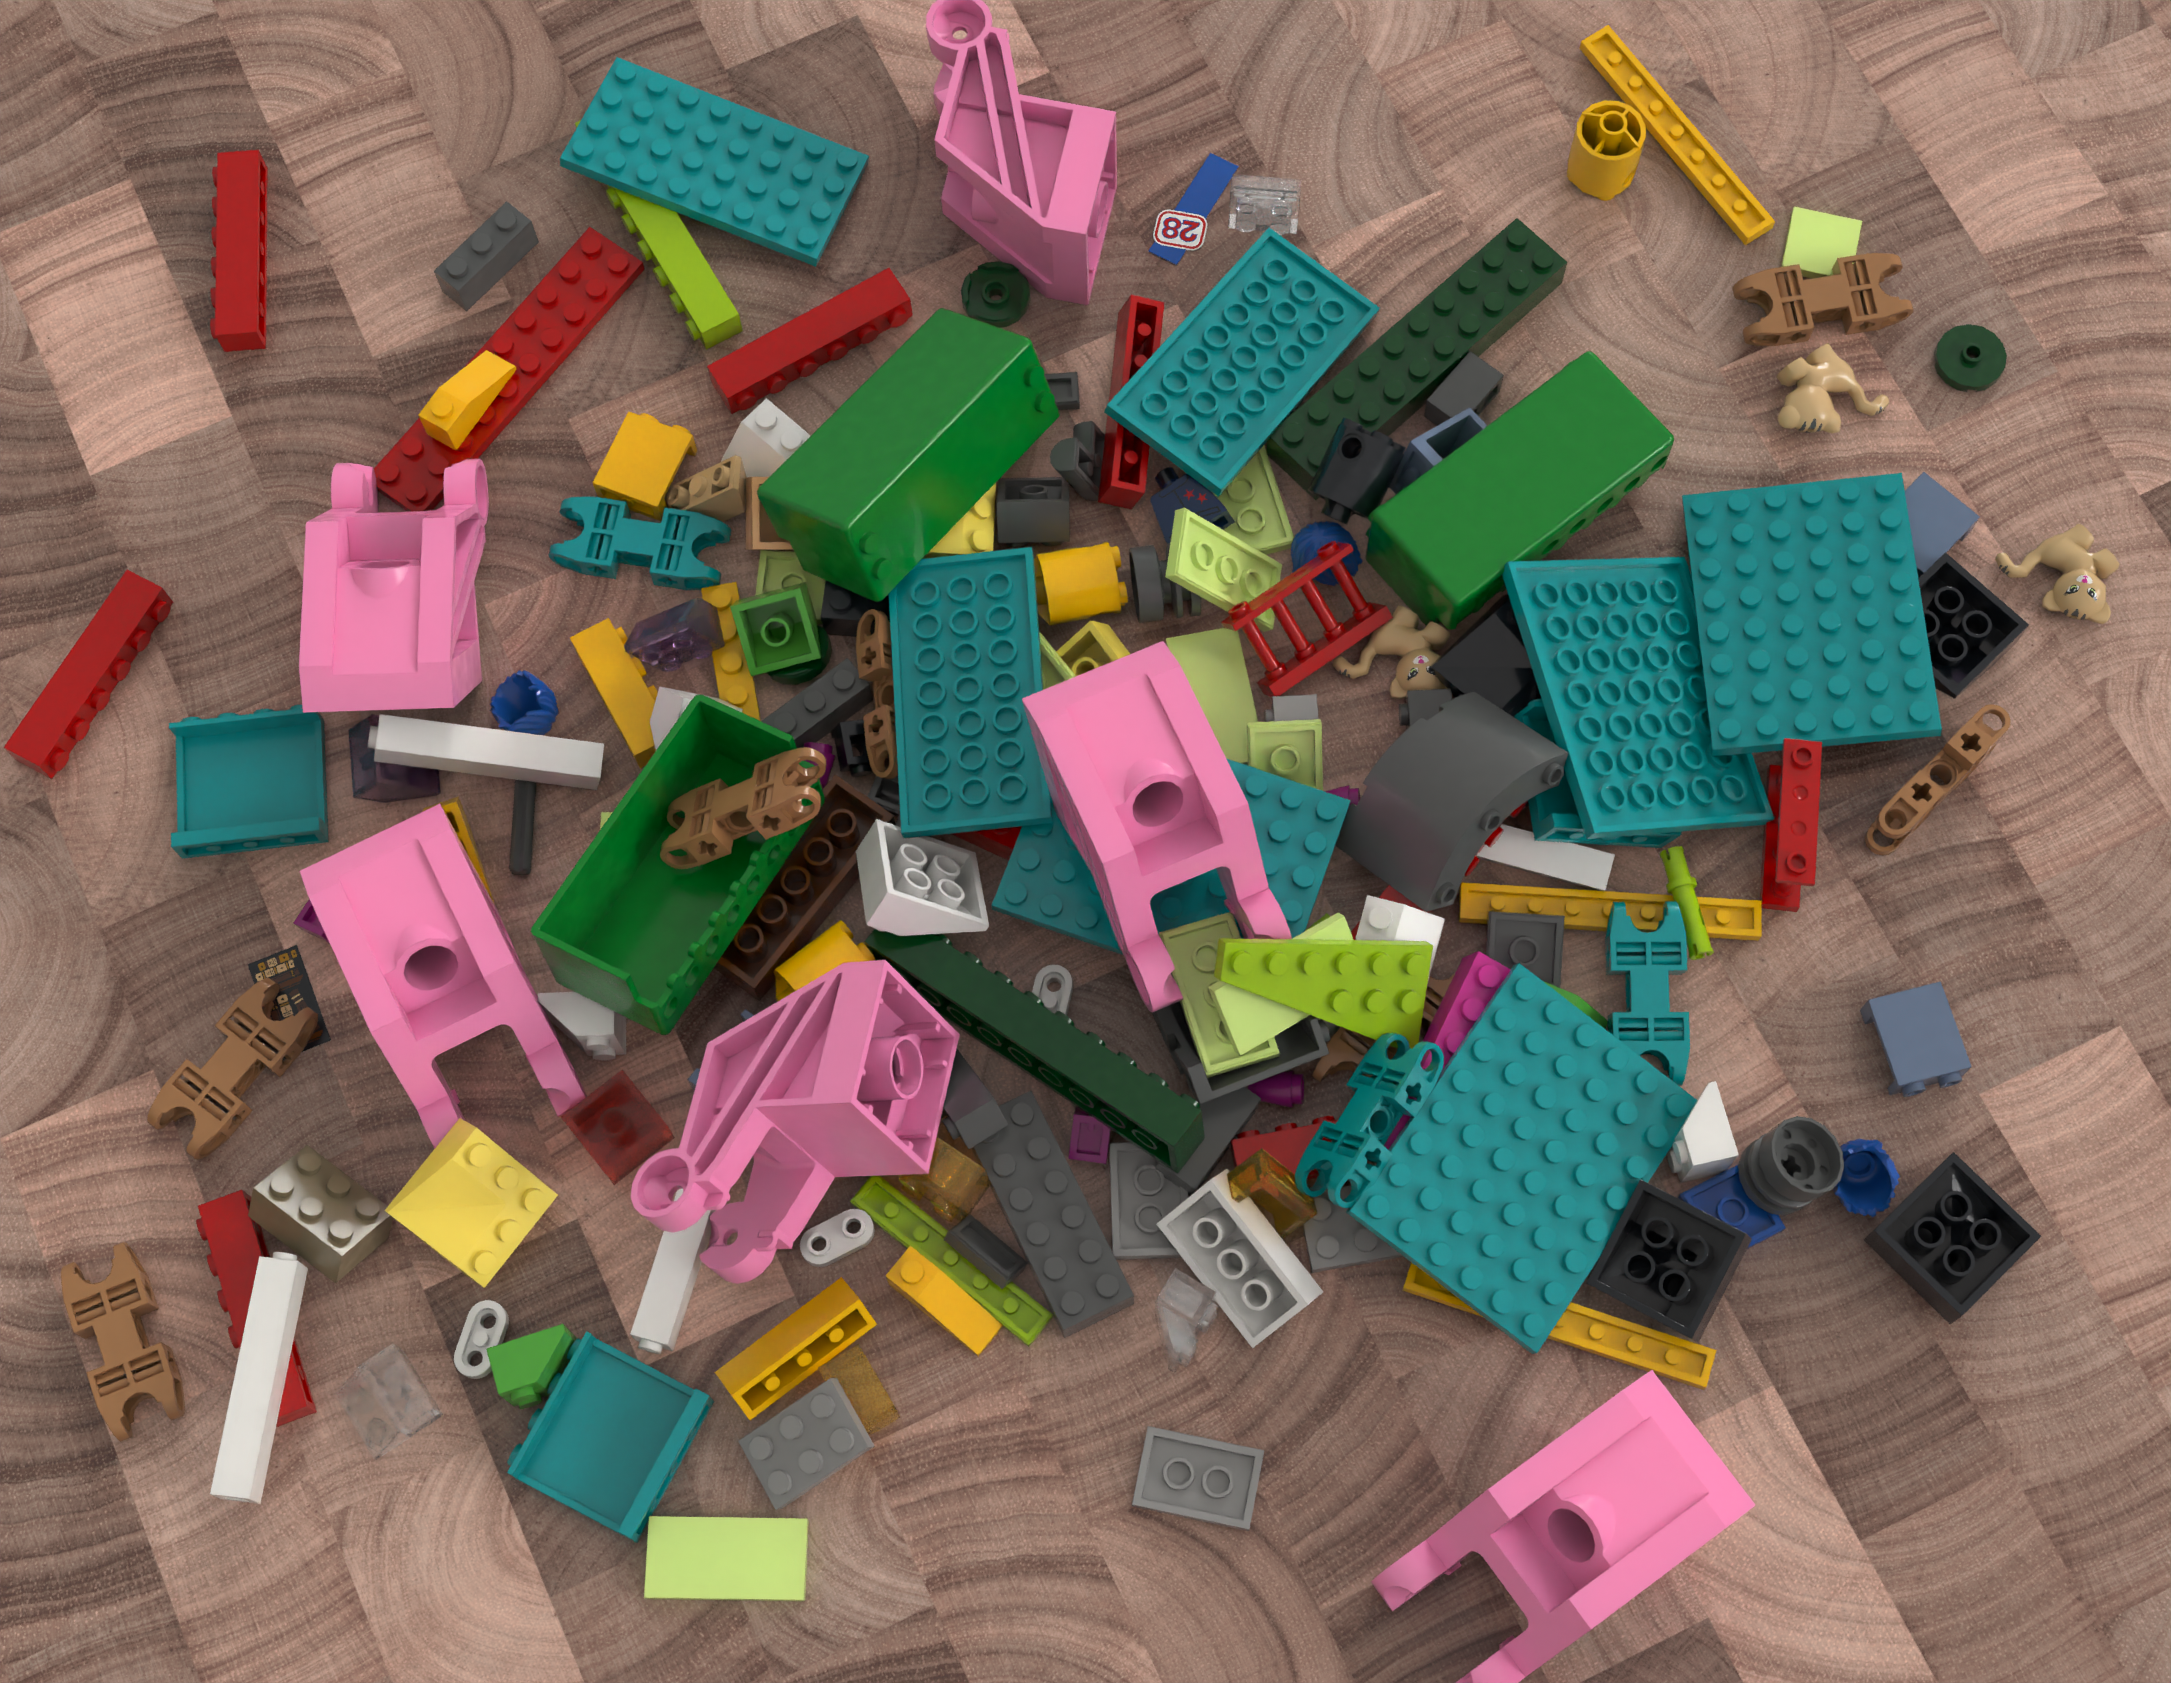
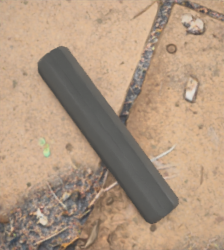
(522, 827)

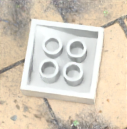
(919, 884)

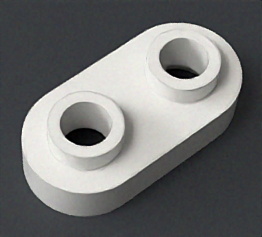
(1054, 1000)
(838, 1240)
(477, 1338)

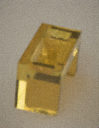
(1274, 1189)
(862, 1388)

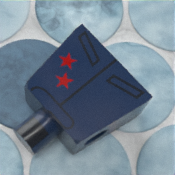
(1188, 494)

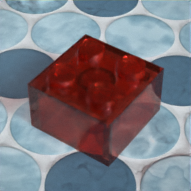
(618, 1127)

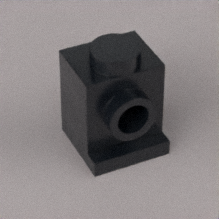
(849, 735)

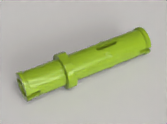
(1682, 887)

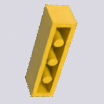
(619, 685)
(795, 1348)

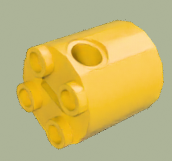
(1606, 149)
(1078, 583)
(818, 958)

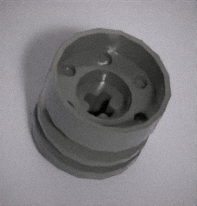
(1154, 590)
(1791, 1166)

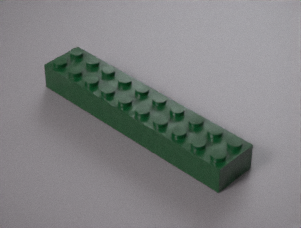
(1423, 348)
(1046, 1045)

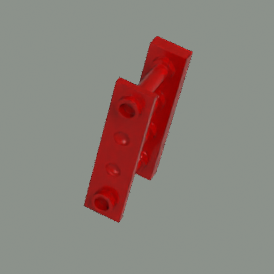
(1337, 635)
(1792, 836)

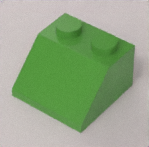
(777, 628)
(529, 1364)

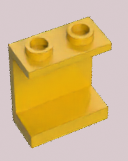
(643, 463)

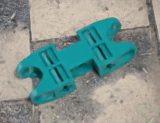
(664, 547)
(1647, 963)
(1369, 1119)

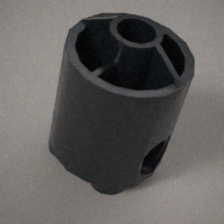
(1355, 471)

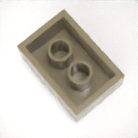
(320, 1213)

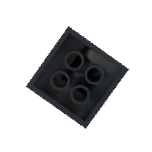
(1964, 625)
(1490, 661)
(1952, 1238)
(1669, 1260)

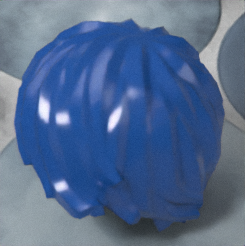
(1316, 535)
(524, 704)
(1866, 1178)

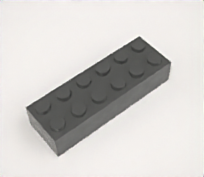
(1052, 1219)

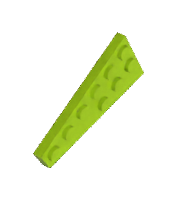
(1350, 983)

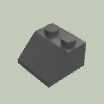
(1033, 511)

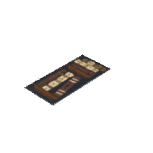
(294, 991)

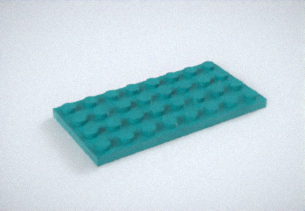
(715, 161)
(1242, 361)
(960, 670)

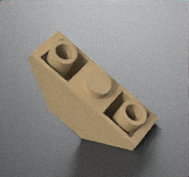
(712, 492)

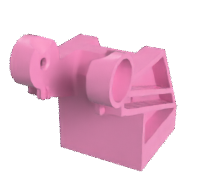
(1022, 169)
(392, 596)
(1149, 803)
(431, 961)
(814, 1090)
(1583, 1524)

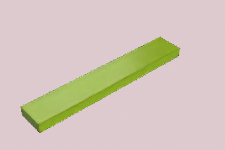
(917, 1229)

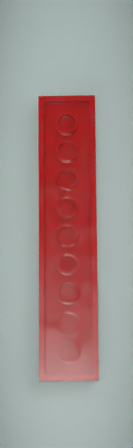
(536, 343)

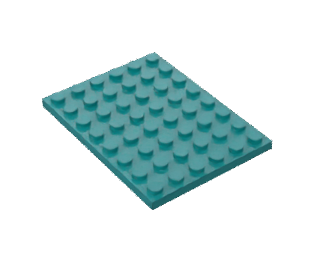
(1810, 615)
(1628, 696)
(1296, 839)
(1524, 1158)

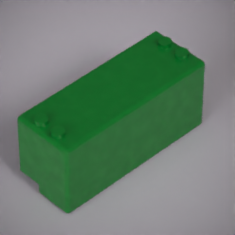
(910, 453)
(1515, 491)
(650, 932)

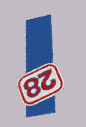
(1187, 224)

